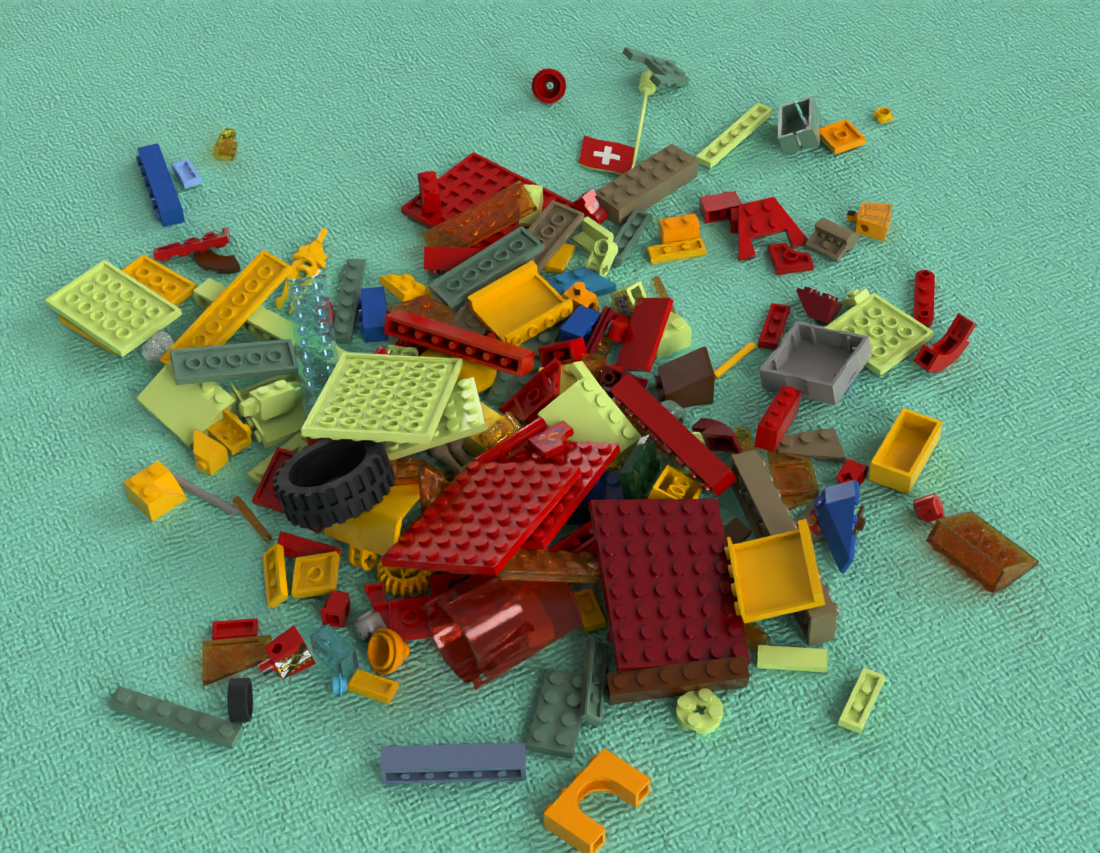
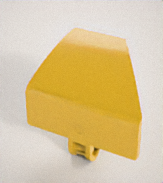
(376, 529)

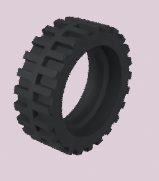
(316, 505)

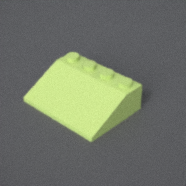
(186, 405)
(591, 415)

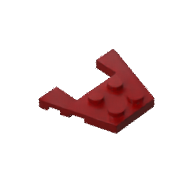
(763, 219)
(405, 614)

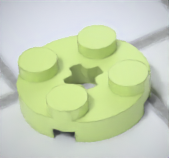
(703, 700)

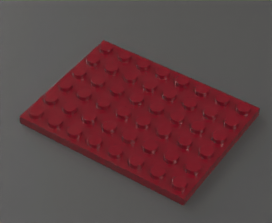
(666, 582)

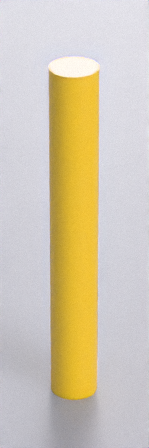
(734, 359)

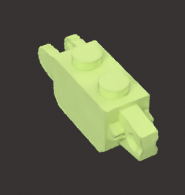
(271, 400)

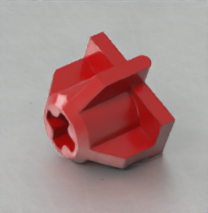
(929, 507)

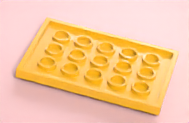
(155, 277)

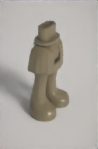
(455, 448)

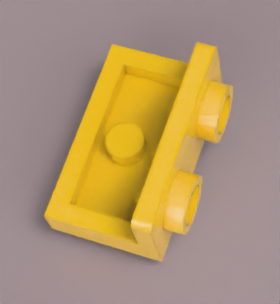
(231, 433)

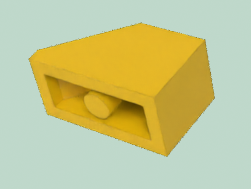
(208, 453)

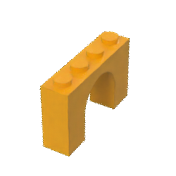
(603, 773)

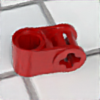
(852, 471)

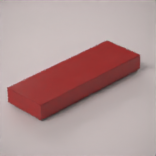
(774, 326)

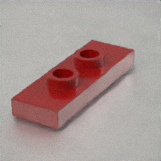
(297, 546)

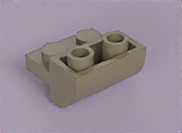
(831, 240)

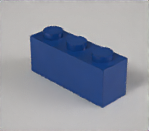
(372, 314)

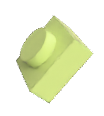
(855, 297)

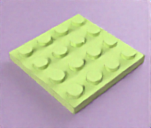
(890, 331)

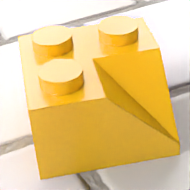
(154, 491)

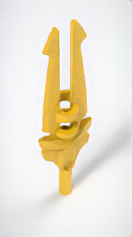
(313, 256)

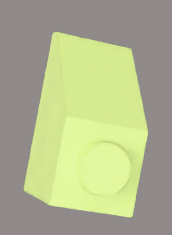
(536, 195)

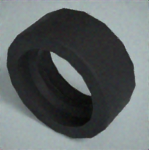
(240, 700)

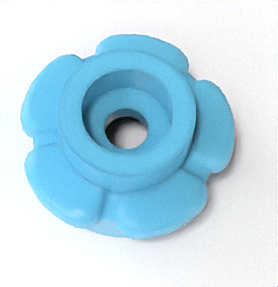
(339, 684)

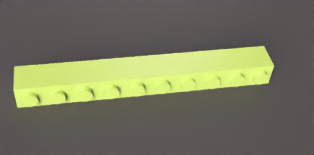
(261, 324)

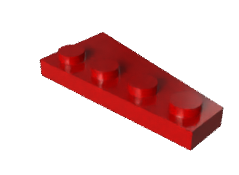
(193, 244)

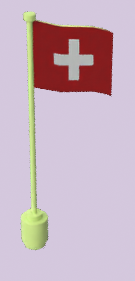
(614, 156)

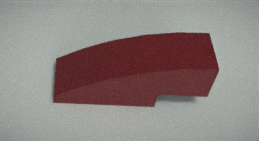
(717, 435)

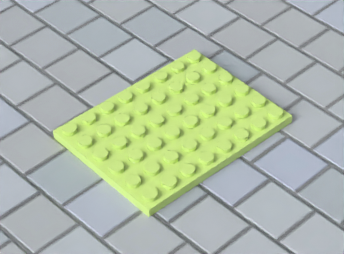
(383, 398)

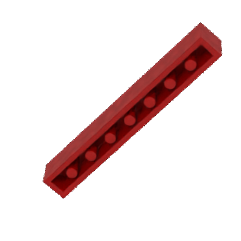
(459, 342)
(673, 435)

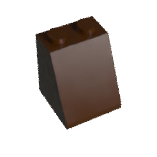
(687, 379)

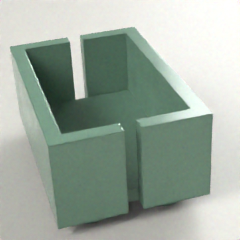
(798, 130)

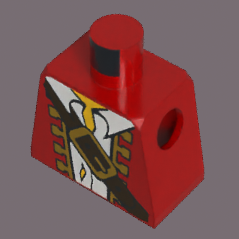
(287, 654)

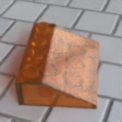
(980, 550)

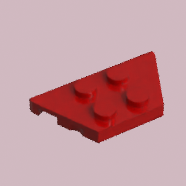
(535, 394)

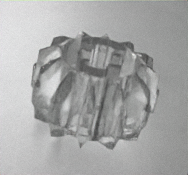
(157, 346)

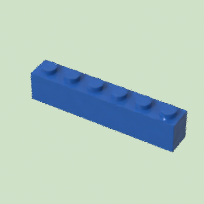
(160, 185)

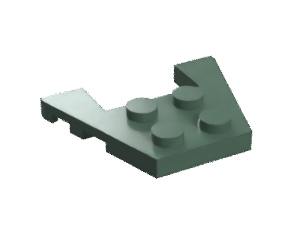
(665, 70)

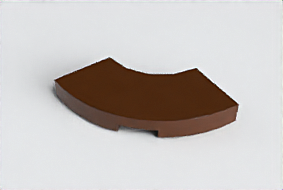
(222, 264)

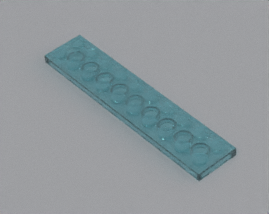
(312, 335)

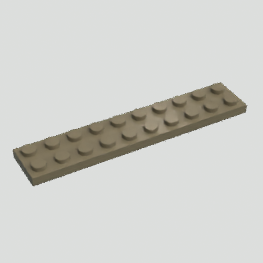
(552, 230)

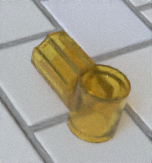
(503, 428)

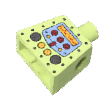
(625, 298)

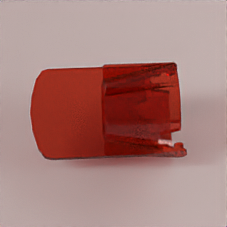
(499, 623)

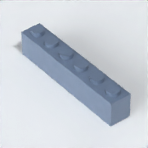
(453, 763)

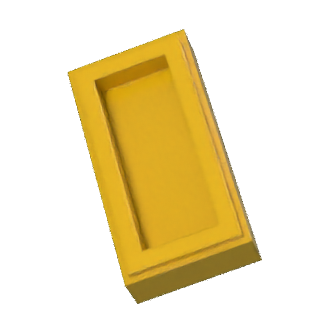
(561, 259)
(372, 686)

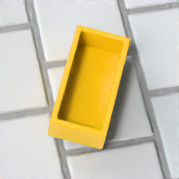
(905, 451)

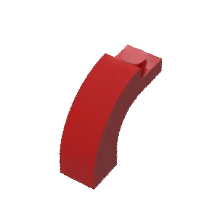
(944, 352)

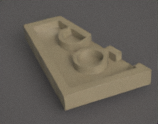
(813, 444)

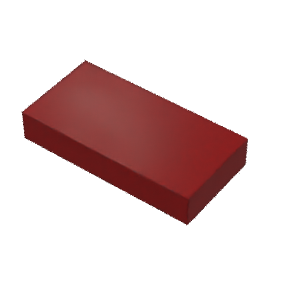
(235, 629)

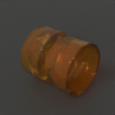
(595, 363)

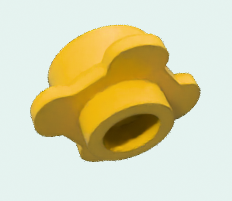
(883, 115)

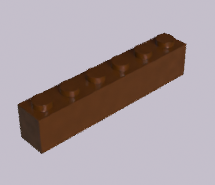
(677, 680)

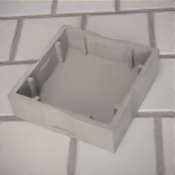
(816, 362)

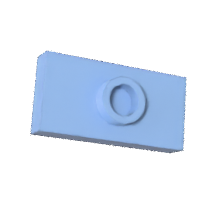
(186, 173)

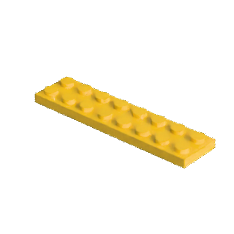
(234, 304)

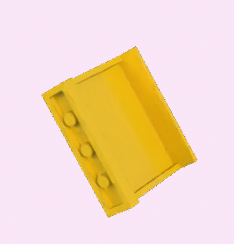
(519, 305)
(775, 574)

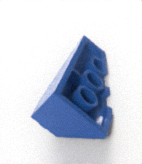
(837, 520)

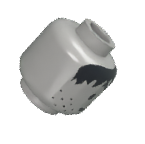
(367, 624)

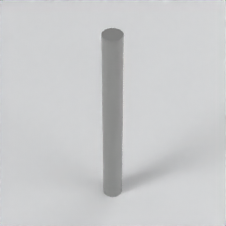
(205, 495)

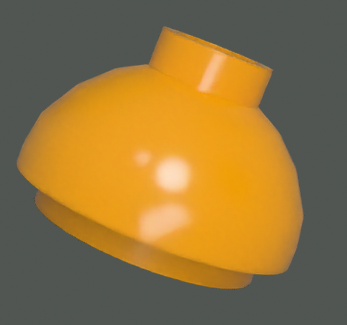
(386, 651)

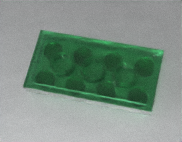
(640, 469)

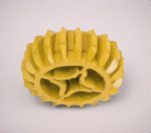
(404, 580)

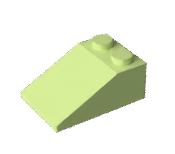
(675, 336)

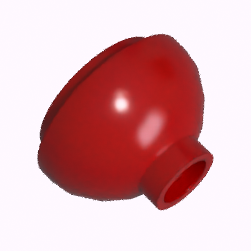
(540, 88)

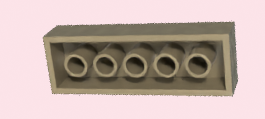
(647, 183)

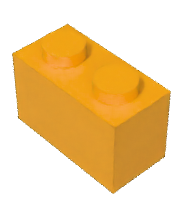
(678, 228)

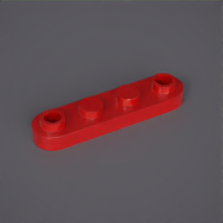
(924, 297)

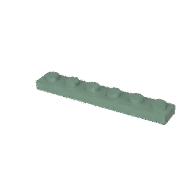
(348, 300)
(176, 717)

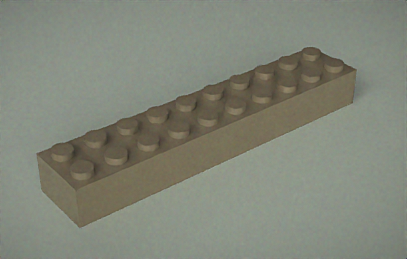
(769, 517)

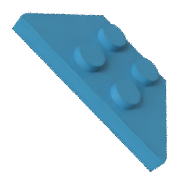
(593, 282)

